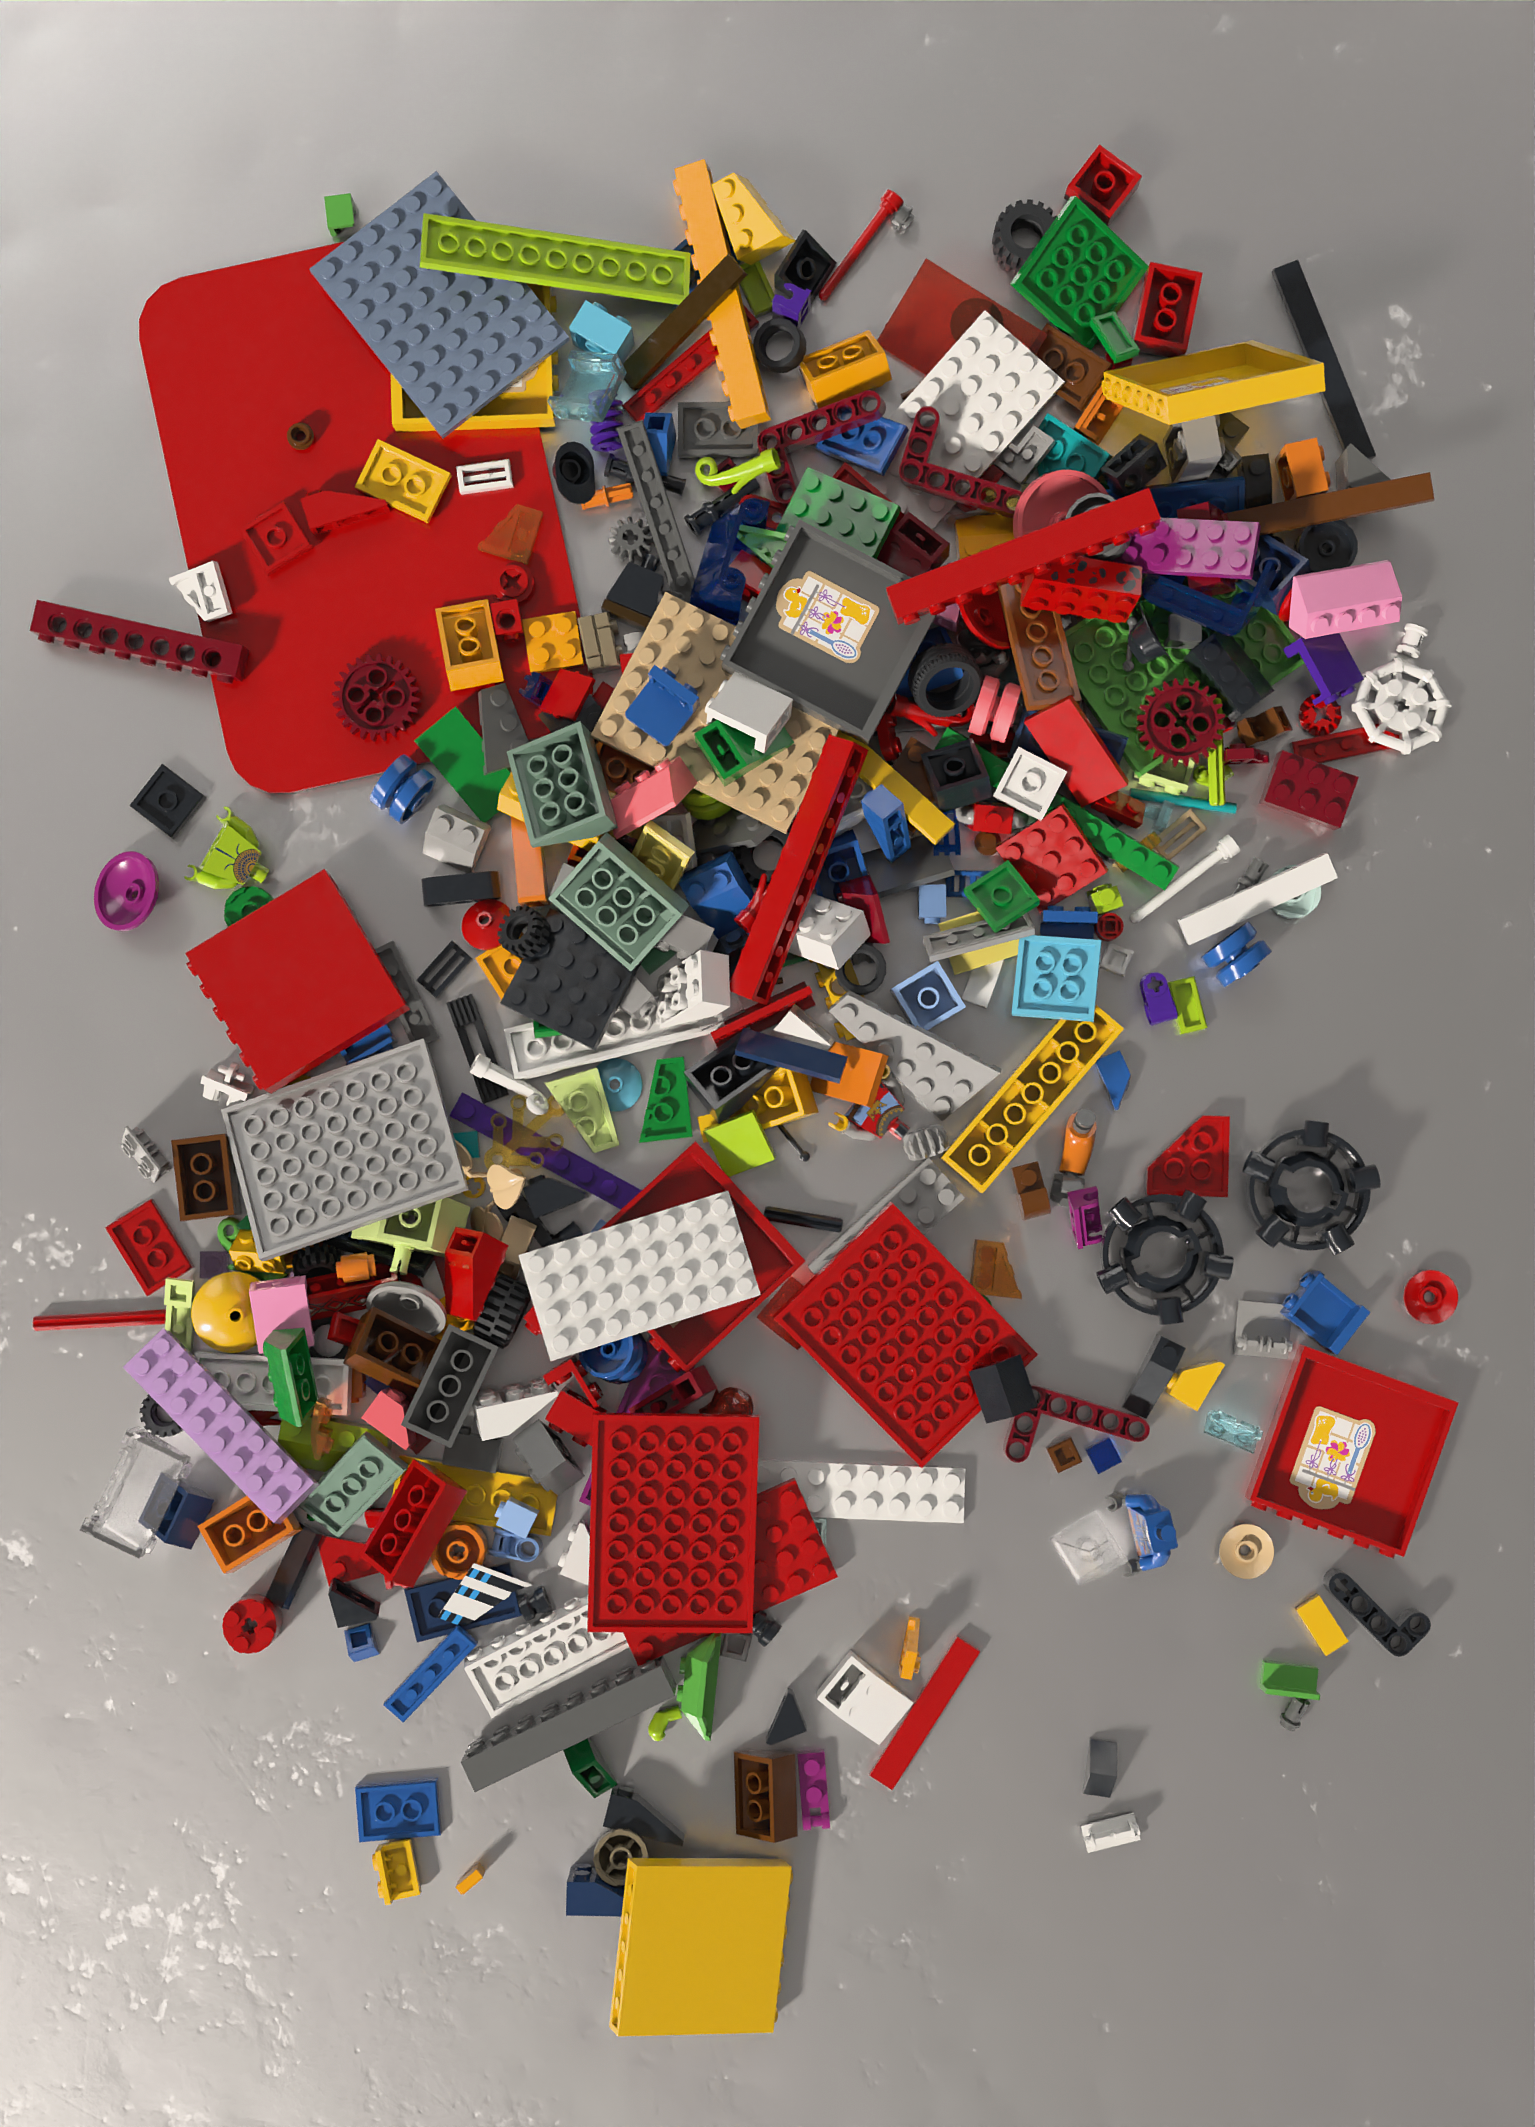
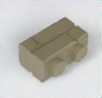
(599, 643)

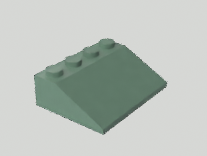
(562, 787)
(619, 901)

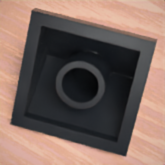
(804, 266)
(1003, 1389)

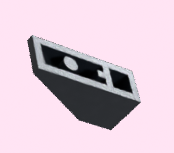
(1258, 480)
(1153, 1376)
(634, 1813)

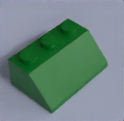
(291, 1374)

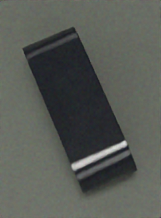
(460, 888)

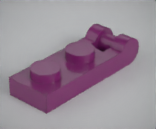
(813, 1788)

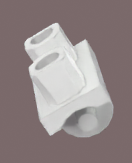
(227, 1081)

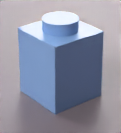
(516, 1517)

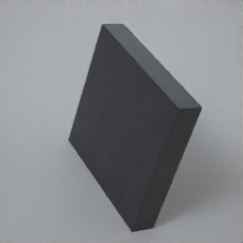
(167, 801)

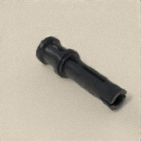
(620, 469)
(713, 510)

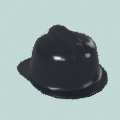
(574, 472)
(1144, 640)

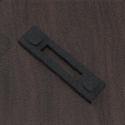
(463, 1012)

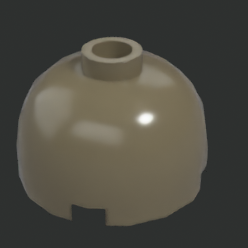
(613, 1853)

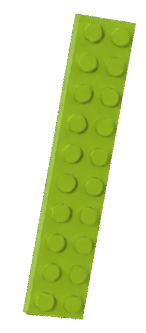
(554, 259)

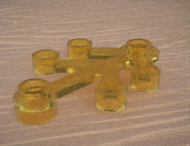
(522, 1136)

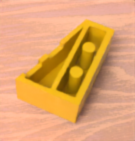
(748, 220)

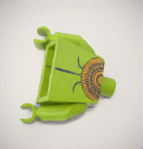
(231, 856)

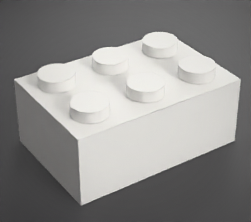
(829, 932)

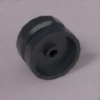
(1335, 538)

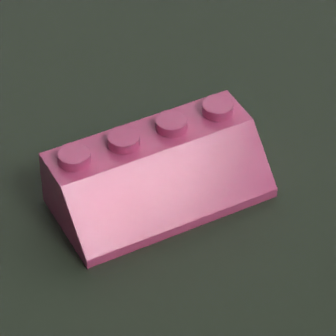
(1344, 599)

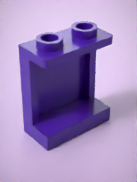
(1328, 664)

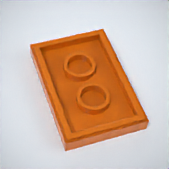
(860, 1076)

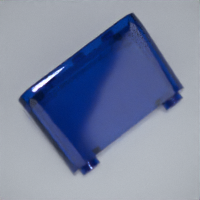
(717, 586)

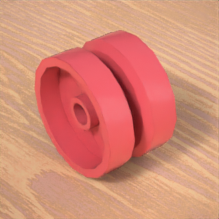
(995, 709)

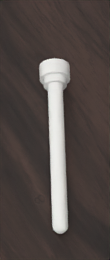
(1226, 848)

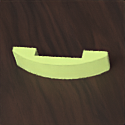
(179, 1300)

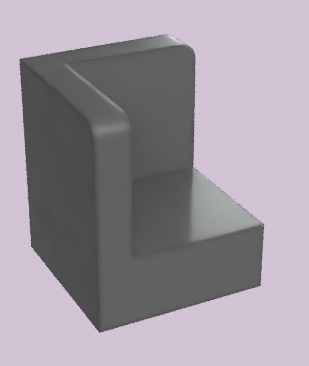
(1182, 633)

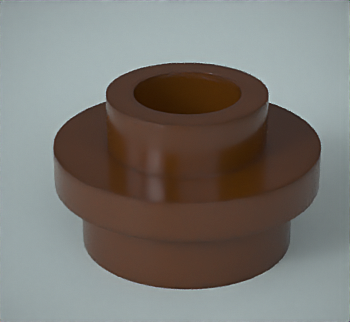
(296, 429)

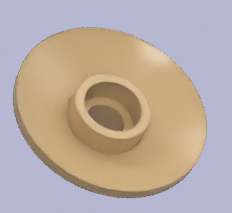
(1256, 1560)

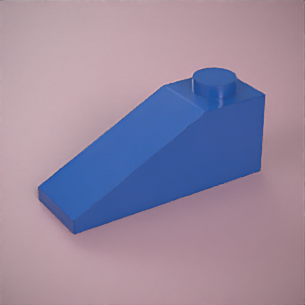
(887, 821)

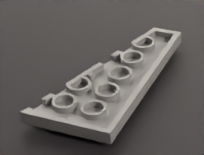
(921, 1060)

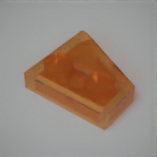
(992, 1271)

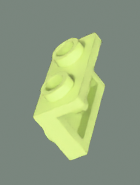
(1172, 778)

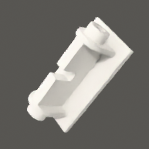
(1110, 1832)

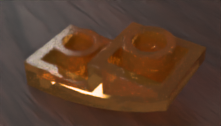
(321, 1435)

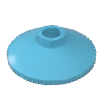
(629, 1079)

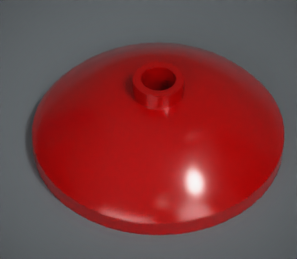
(986, 620)

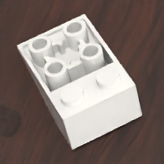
(694, 989)
(506, 1410)
(863, 1698)

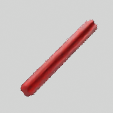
(99, 1320)

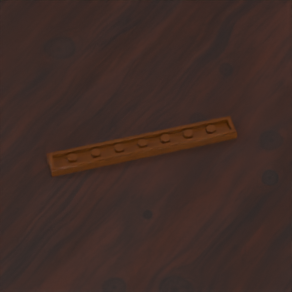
(1339, 504)

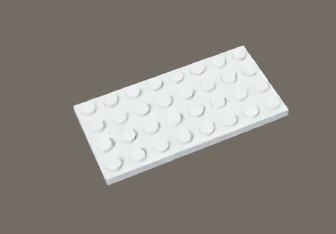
(984, 397)
(639, 1275)

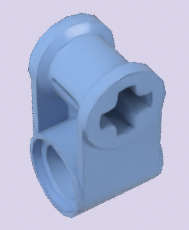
(513, 1545)

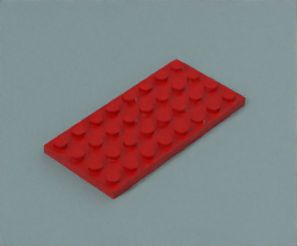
(787, 1563)

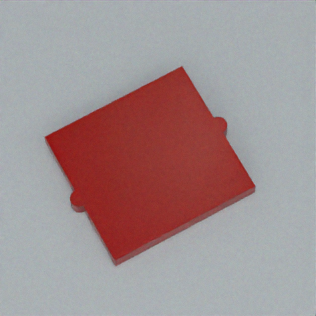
(567, 694)

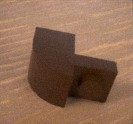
(1263, 727)
(1031, 1192)

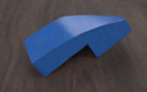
(1115, 1076)

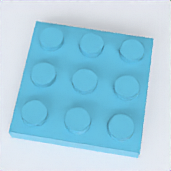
(1056, 978)

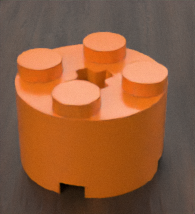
(455, 1564)

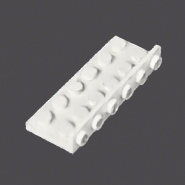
(539, 1656)

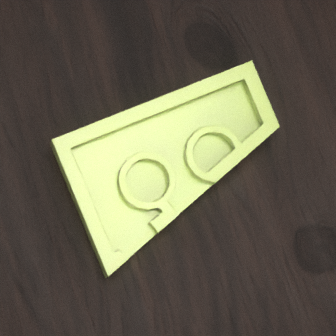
(586, 1107)

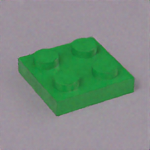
(1001, 896)

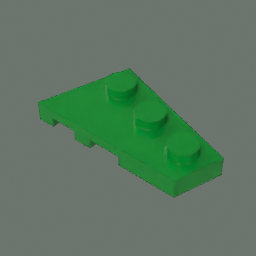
(668, 1103)

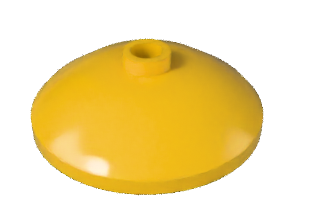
(212, 1312)

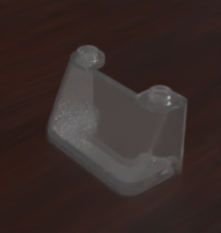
(138, 1493)

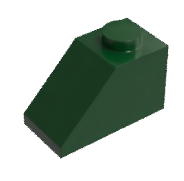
(590, 1767)

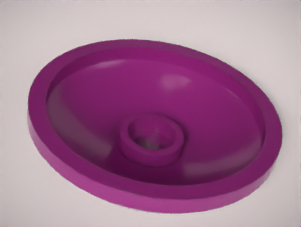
(126, 891)

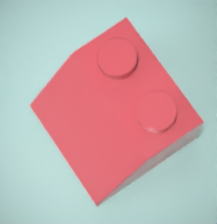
(387, 1415)

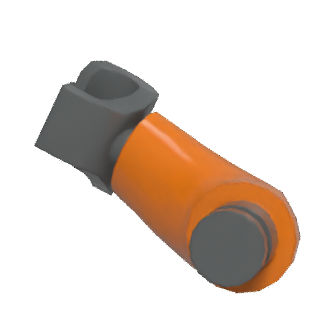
(1076, 1155)

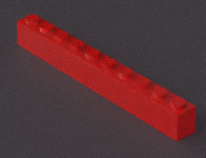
(1024, 556)
(798, 869)

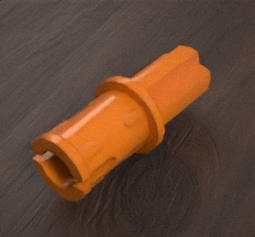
(610, 495)

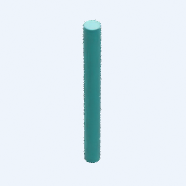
(1186, 801)

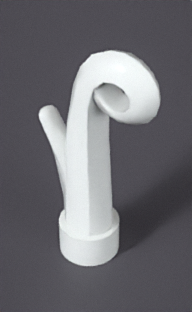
(484, 1068)

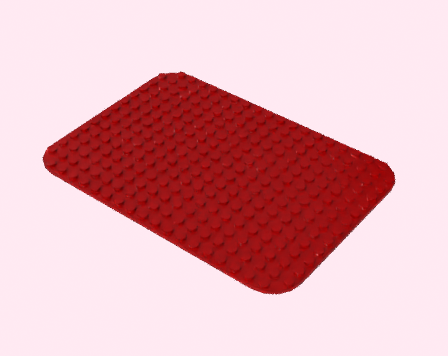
(228, 374)

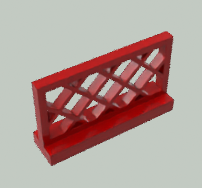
(762, 1017)

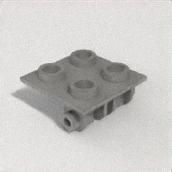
(133, 1146)
(1262, 1330)

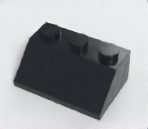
(1228, 674)

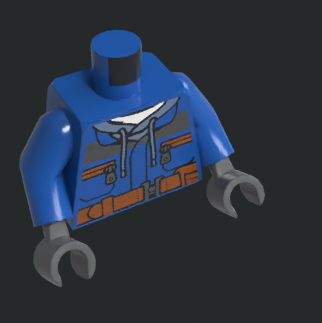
(1151, 1530)

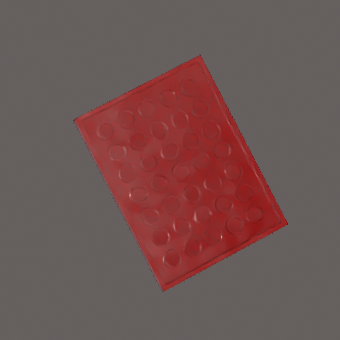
(901, 1332)
(673, 1523)

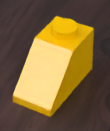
(1194, 1382)

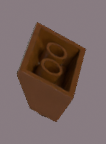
(765, 1794)

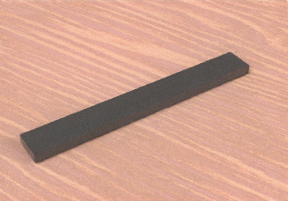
(657, 508)

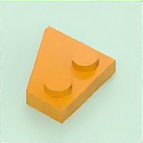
(909, 1659)

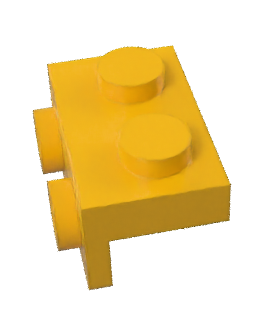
(246, 1257)
(396, 1870)

